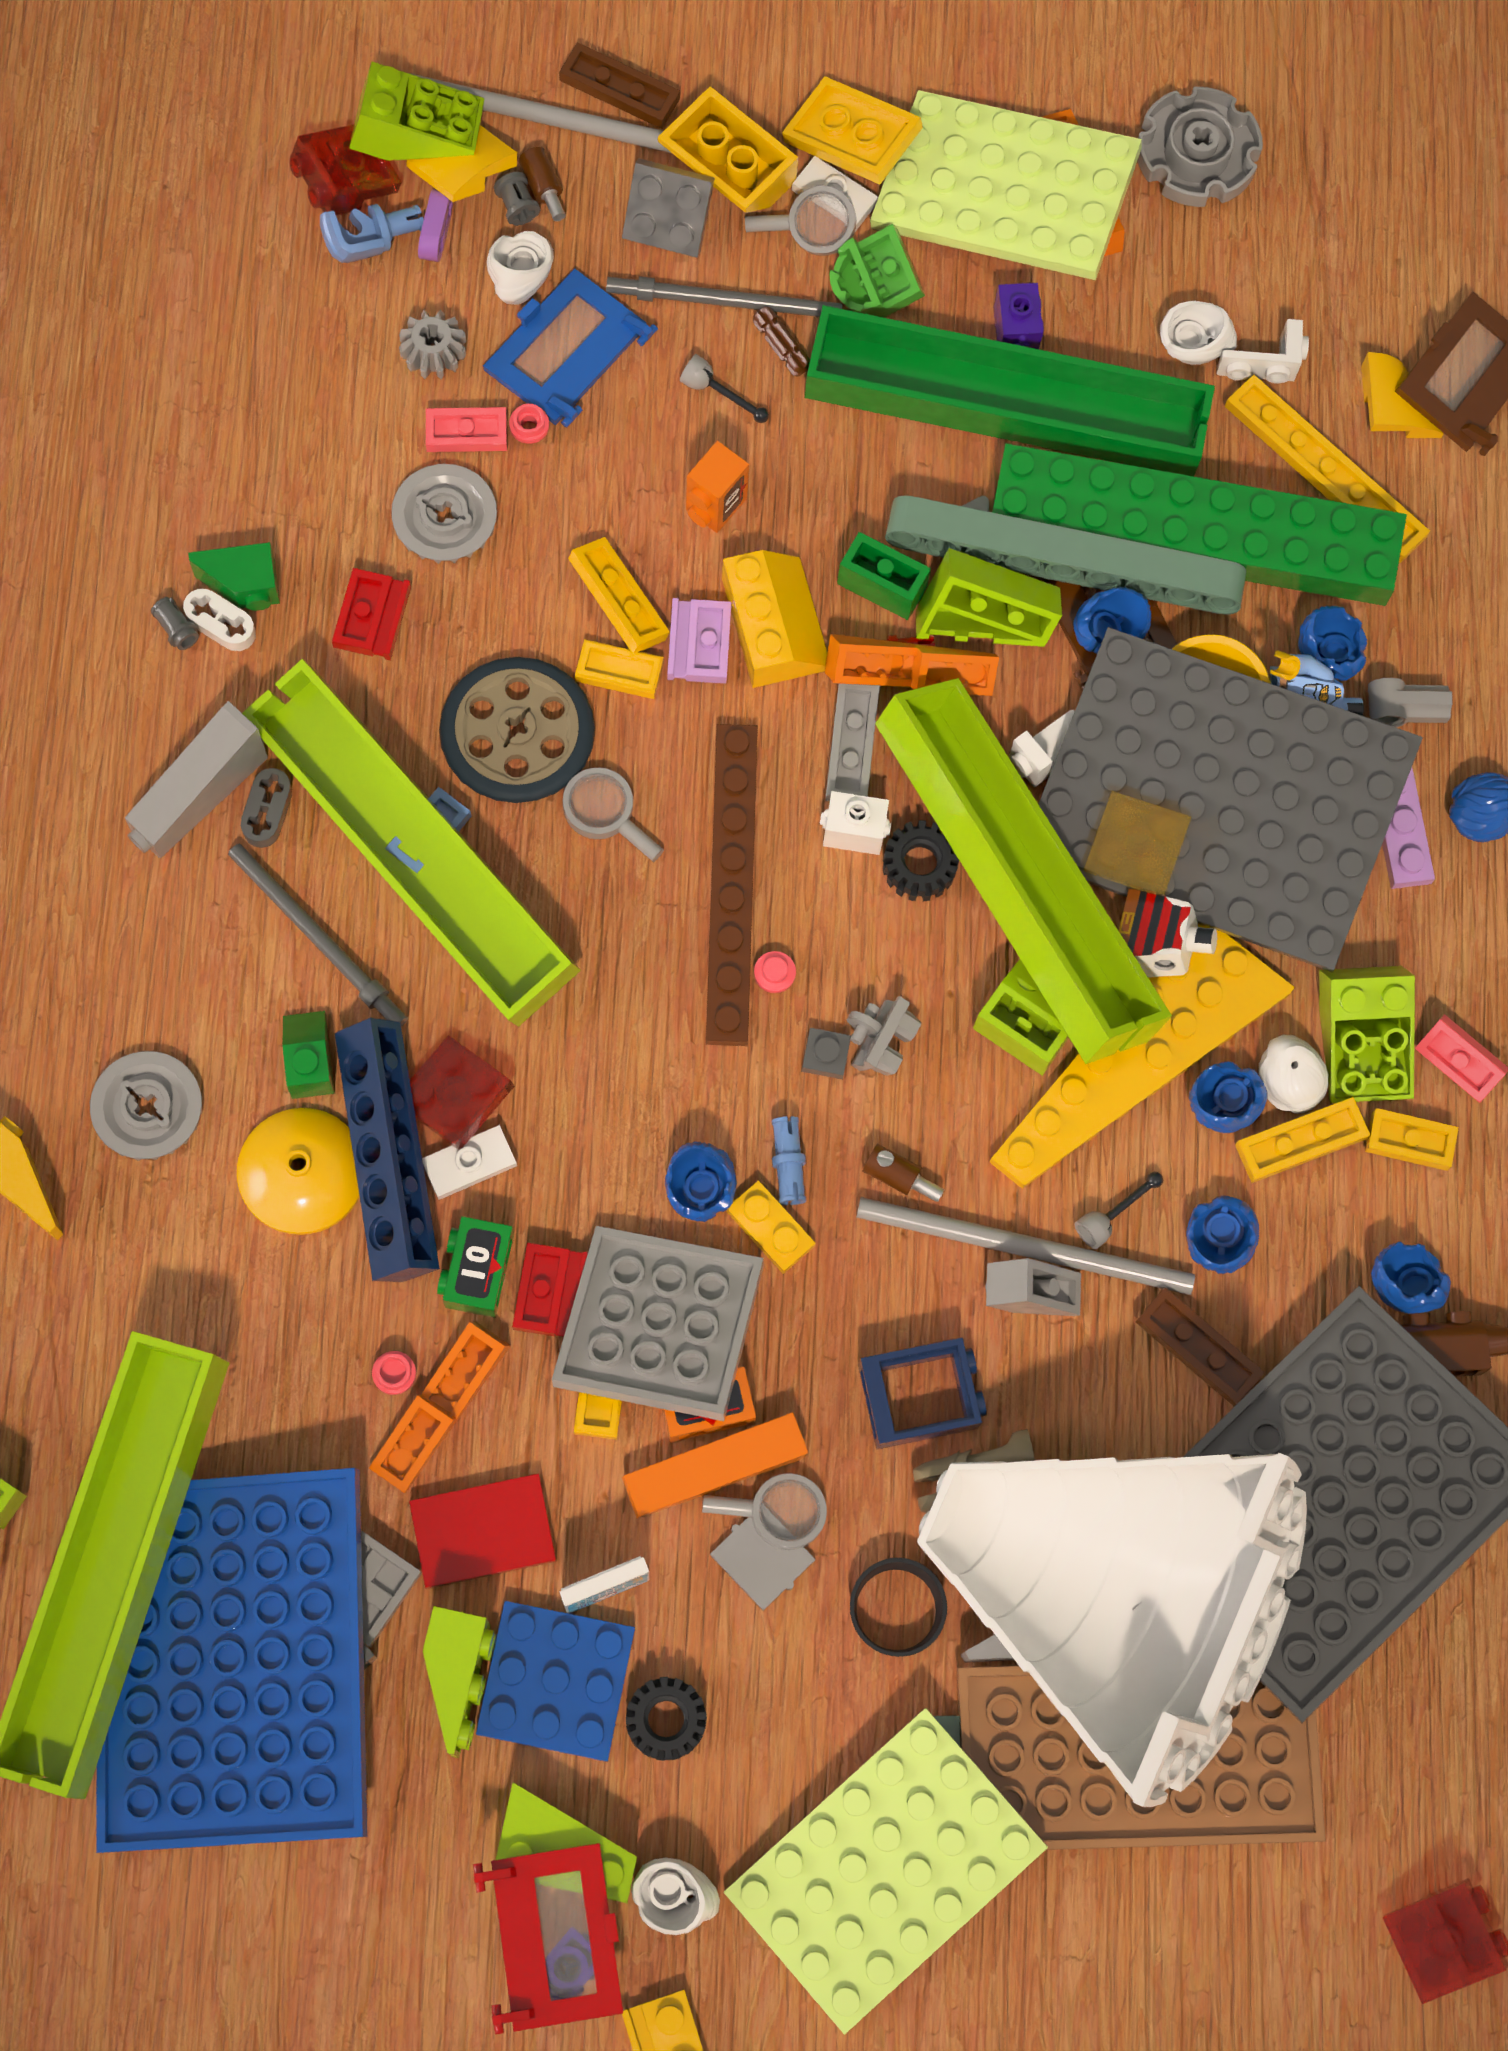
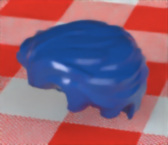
(1115, 608)
(1334, 640)
(1481, 807)
(1227, 1097)
(700, 1181)
(1223, 1234)
(1410, 1279)

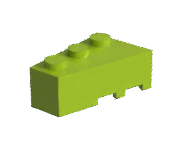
(987, 602)
(538, 1827)

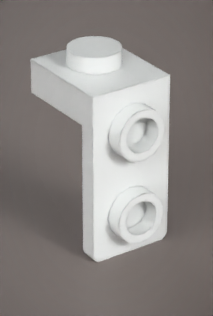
(1269, 366)
(1036, 755)

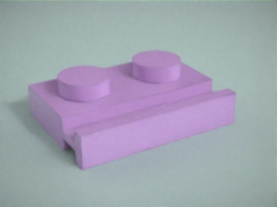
(699, 640)

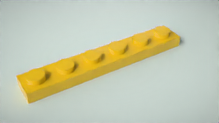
(1315, 456)

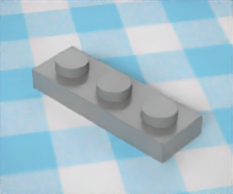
(852, 739)

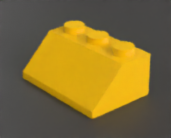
(733, 149)
(773, 616)

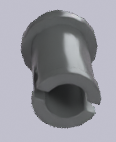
(181, 631)

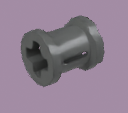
(516, 198)

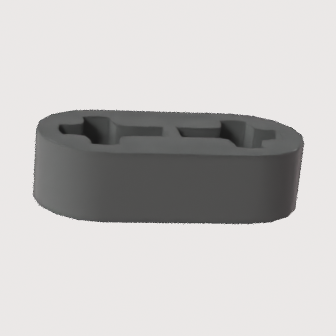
(275, 811)

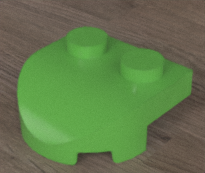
(875, 274)

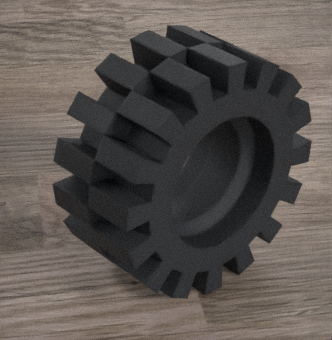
(912, 883)
(694, 1719)

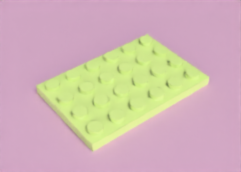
(1009, 185)
(885, 1870)

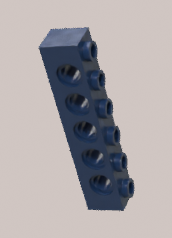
(386, 1151)

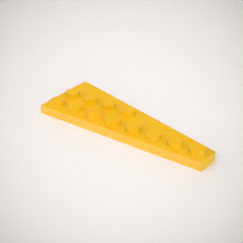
(1206, 1007)

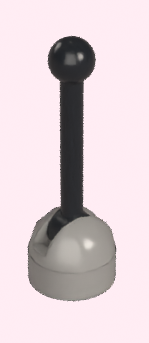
(699, 375)
(1096, 1226)

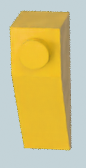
(21, 1180)

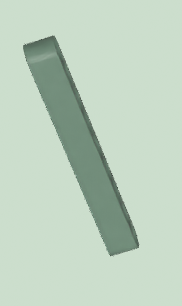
(1067, 554)

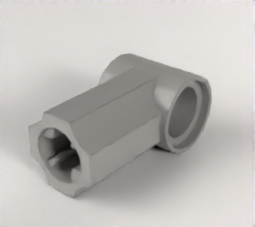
(1398, 703)

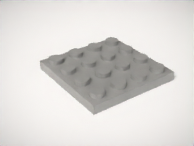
(658, 1323)

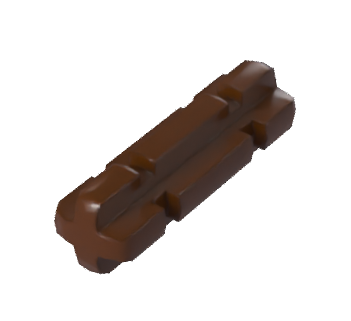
(781, 341)

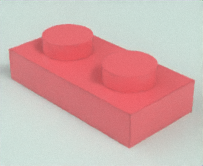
(466, 429)
(1462, 1058)

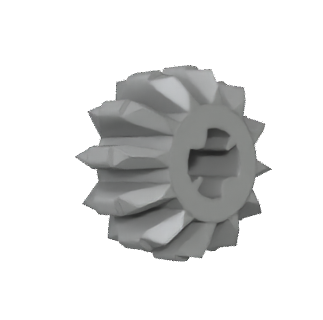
(417, 342)

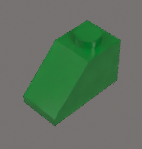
(239, 574)
(307, 1055)

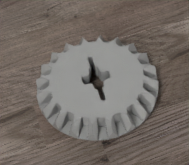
(434, 490)
(148, 1076)

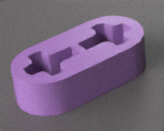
(435, 227)

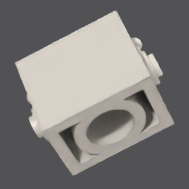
(855, 823)

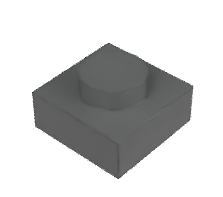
(826, 1053)

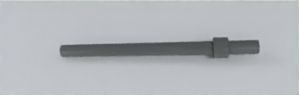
(647, 289)
(371, 991)

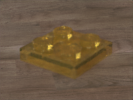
(1137, 844)

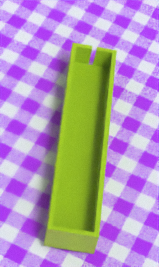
(376, 801)
(1022, 870)
(108, 1565)

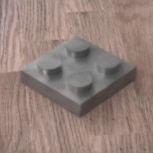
(668, 207)

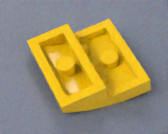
(465, 175)

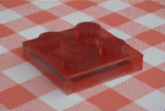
(456, 1092)

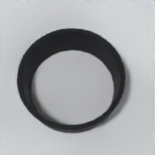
(930, 1580)

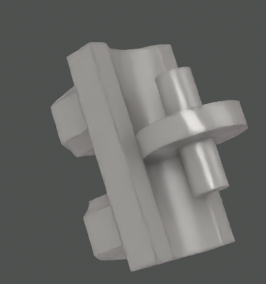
(875, 1030)

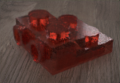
(337, 175)
(1448, 1940)

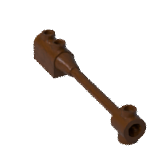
(1459, 1342)

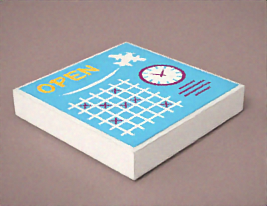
(604, 1584)

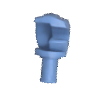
(373, 235)

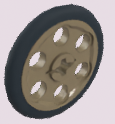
(488, 774)

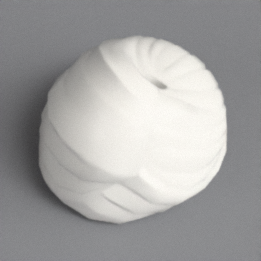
(519, 265)
(1197, 332)
(1295, 1085)
(663, 1893)

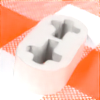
(224, 612)

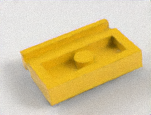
(662, 2025)

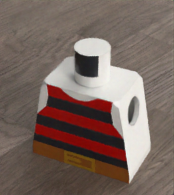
(1163, 933)

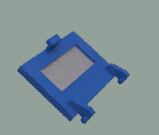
(565, 346)

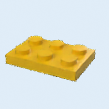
(852, 130)

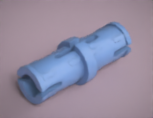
(788, 1160)

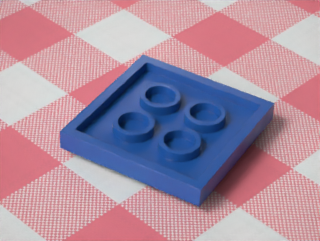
(555, 1681)

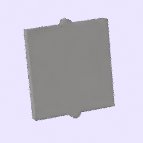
(759, 1567)

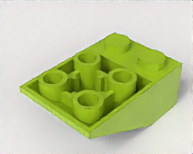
(414, 117)
(1022, 1021)
(1368, 1032)
(453, 1661)

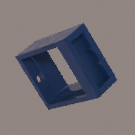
(877, 1403)

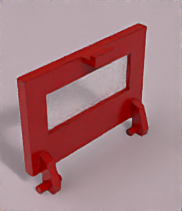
(554, 1937)

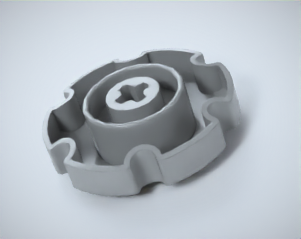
(1199, 146)

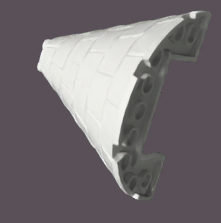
(1071, 1546)

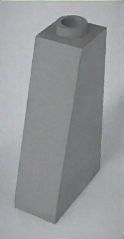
(197, 781)

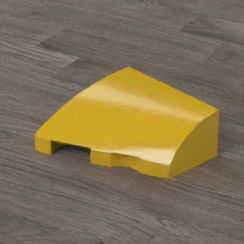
(1387, 409)

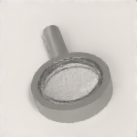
(818, 220)
(601, 805)
(784, 1512)

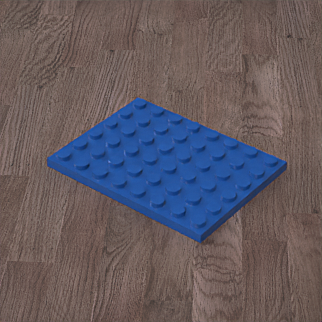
(246, 1675)

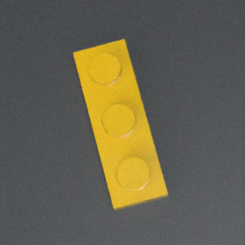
(619, 595)
(1302, 1140)

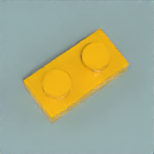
(1411, 1139)
(770, 1227)

